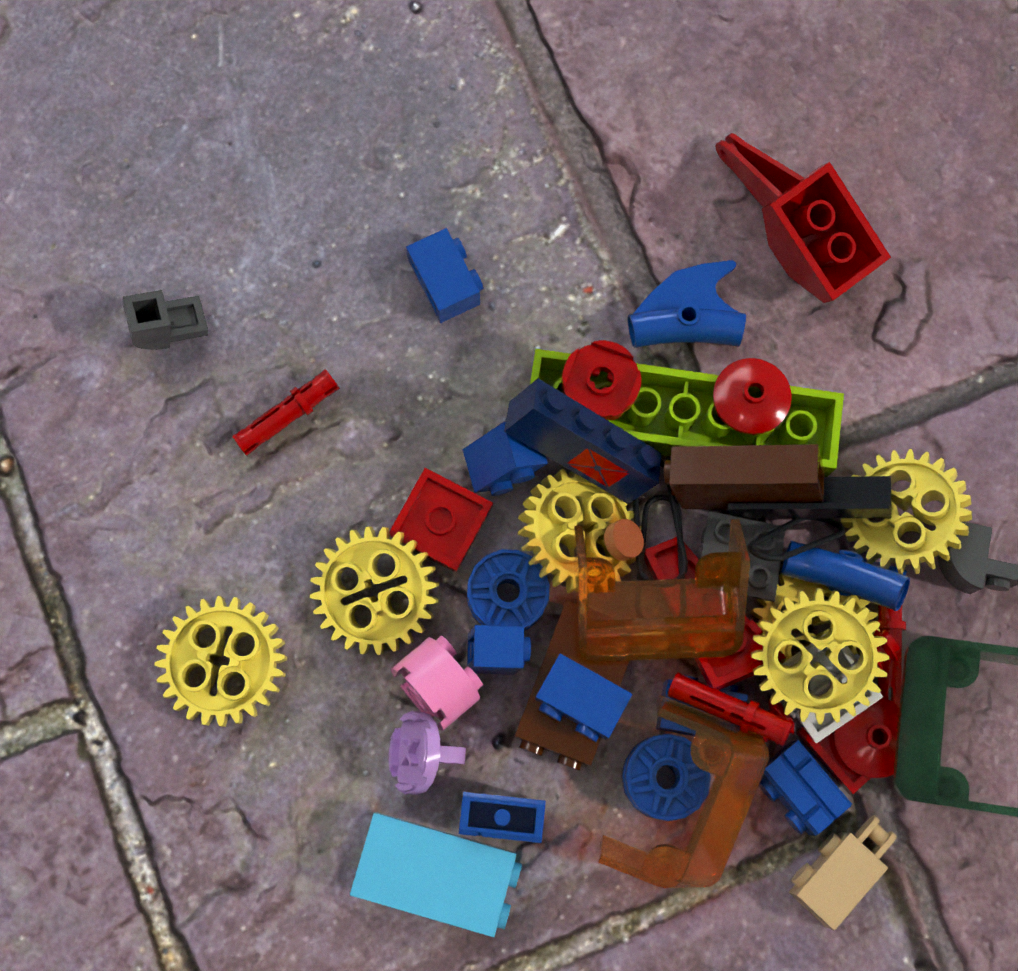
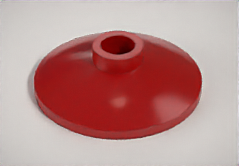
(743, 411)
(855, 742)

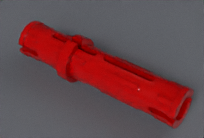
(287, 411)
(892, 622)
(731, 709)

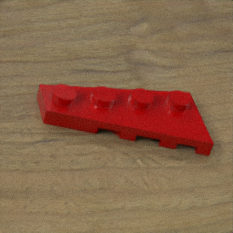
(717, 671)

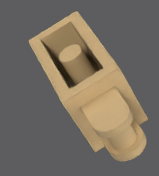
(842, 873)

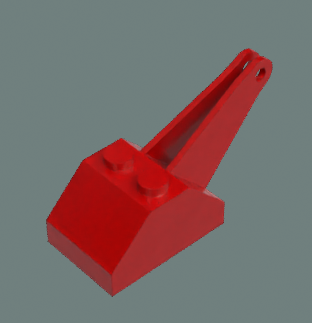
(808, 221)

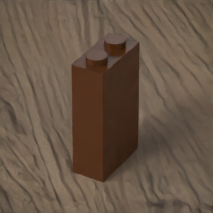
(745, 474)
(542, 732)

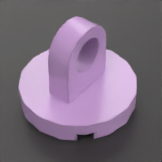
(417, 753)

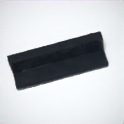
(842, 499)

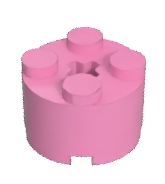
(437, 681)

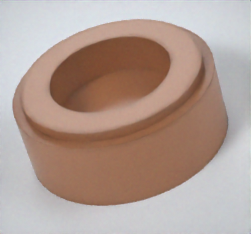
(623, 539)

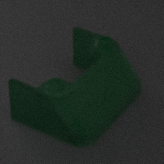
(928, 670)

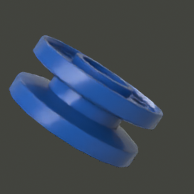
(512, 568)
(640, 781)

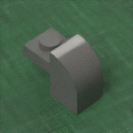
(158, 322)
(972, 567)

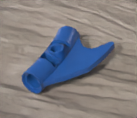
(692, 297)
(848, 575)

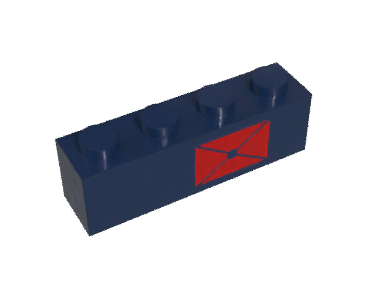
(582, 441)

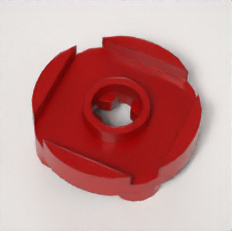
(621, 371)

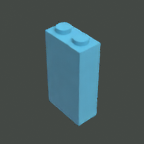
(436, 874)

